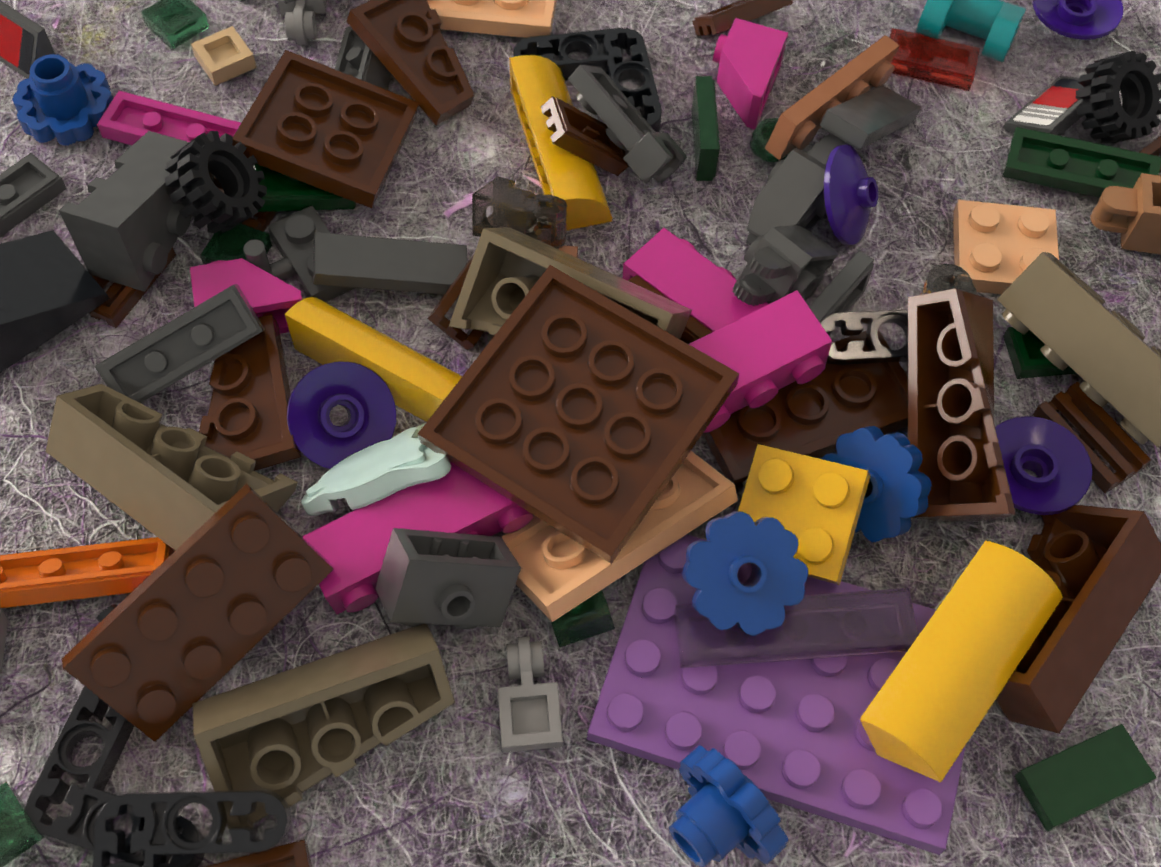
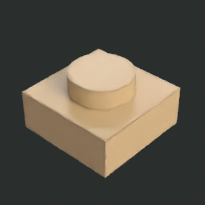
(223, 55)

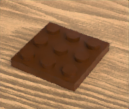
(326, 128)

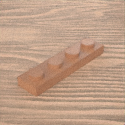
(802, 120)

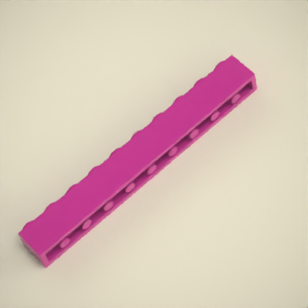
(765, 348)

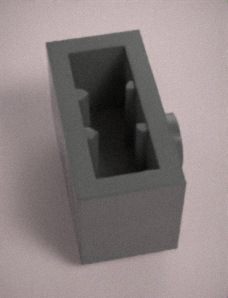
(446, 579)

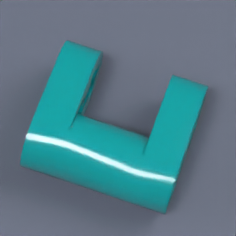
(986, 19)

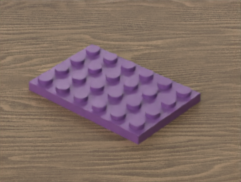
(779, 721)

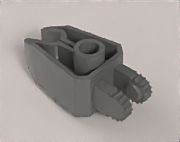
(793, 191)
(782, 263)

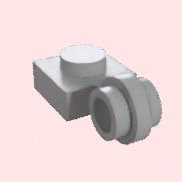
(301, 18)
(528, 711)

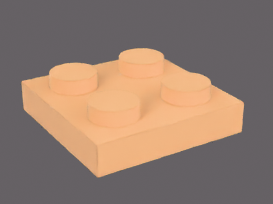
(1000, 241)

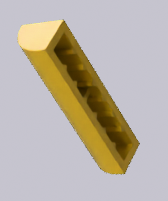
(559, 171)
(334, 336)
(960, 661)

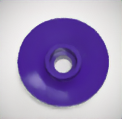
(1080, 17)
(848, 194)
(345, 384)
(1053, 455)

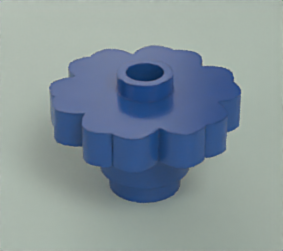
(61, 100)
(895, 484)
(774, 577)
(724, 812)

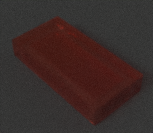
(934, 60)

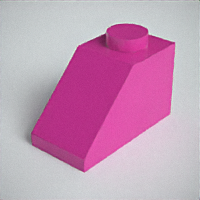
(749, 66)
(262, 290)

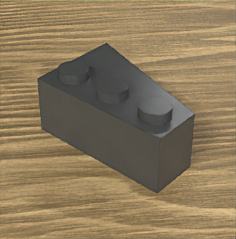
(129, 217)

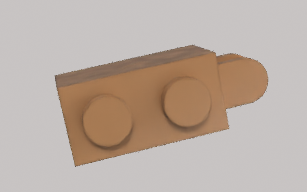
(1132, 213)

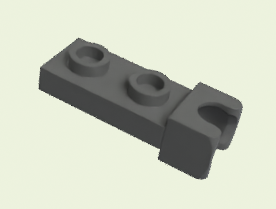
(650, 152)

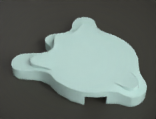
(376, 473)

